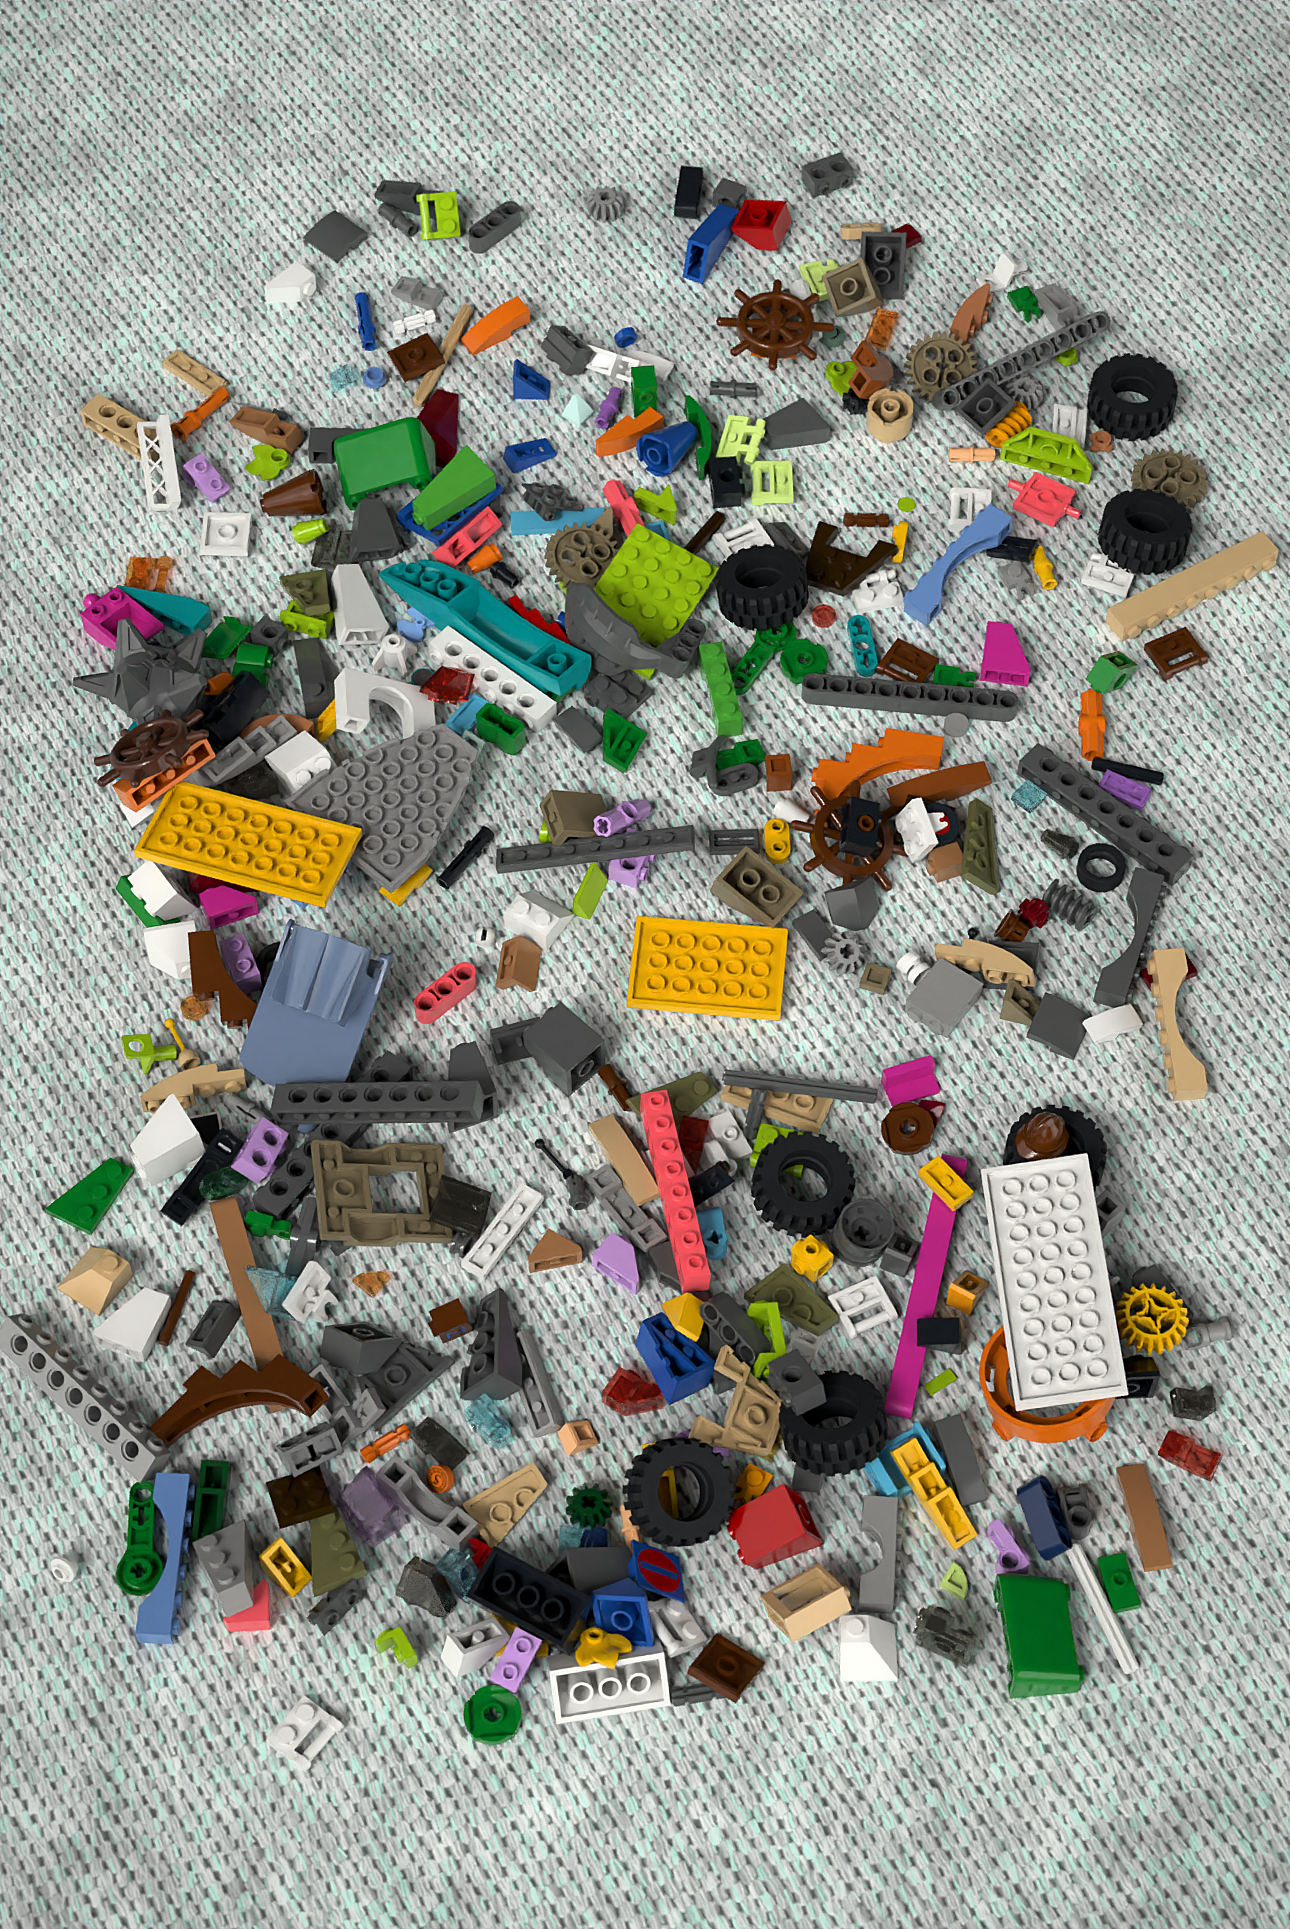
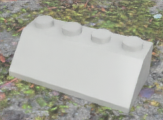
(599, 1691)

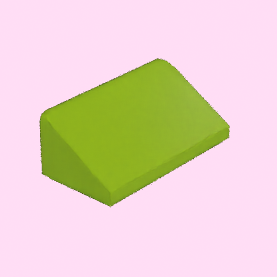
(589, 892)

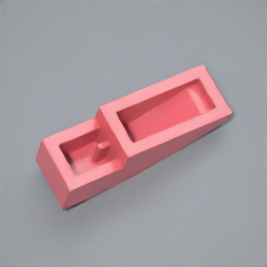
(468, 538)

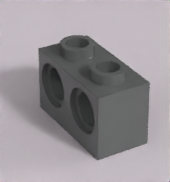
(827, 174)
(310, 1449)

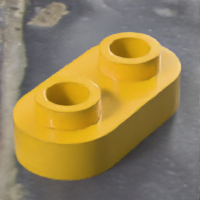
(900, 534)
(777, 839)

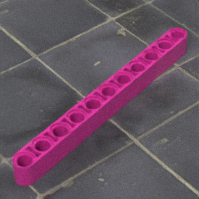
(922, 1299)

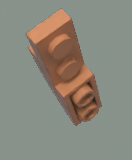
(971, 315)

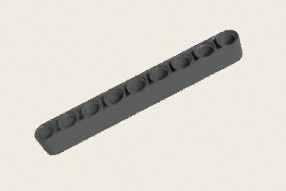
(1031, 358)
(909, 697)

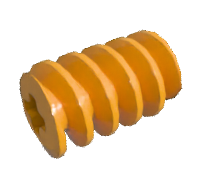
(1010, 425)

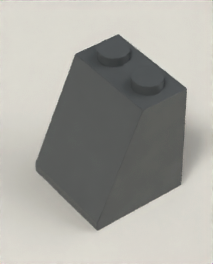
(565, 1048)
(468, 1063)
(591, 1568)

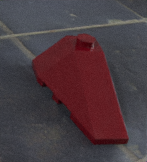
(441, 423)

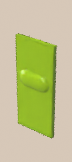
(940, 1382)

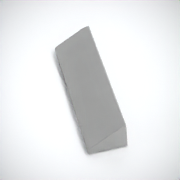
(536, 1389)

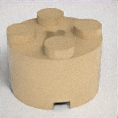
(889, 415)

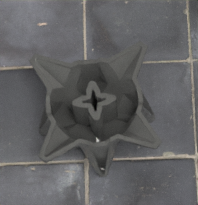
(152, 676)

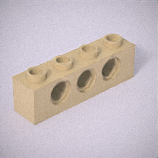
(117, 425)

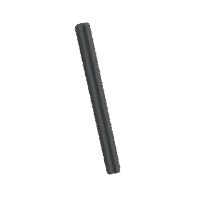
(800, 1086)

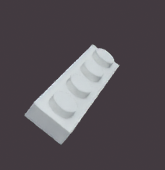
(502, 1231)

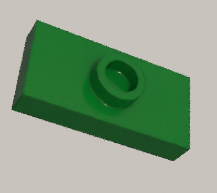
(1118, 1582)

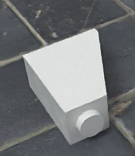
(135, 1324)

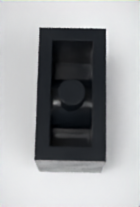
(725, 482)

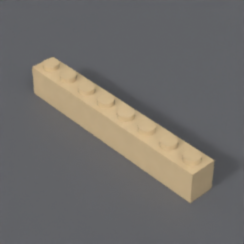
(1192, 586)

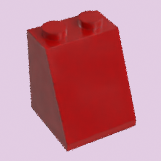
(773, 1528)

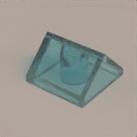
(272, 1289)

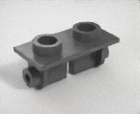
(328, 1614)

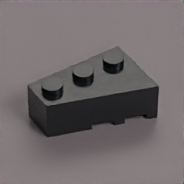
(233, 708)

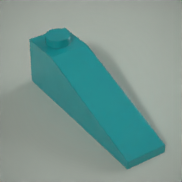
(173, 611)

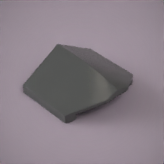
(853, 904)

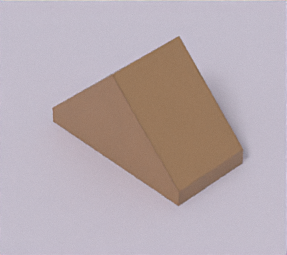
(553, 1252)

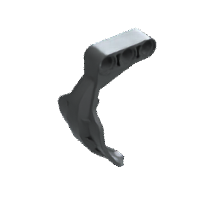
(616, 642)

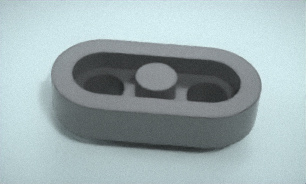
(733, 779)

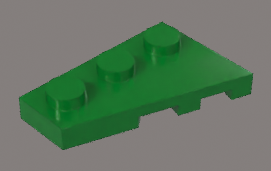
(91, 1197)

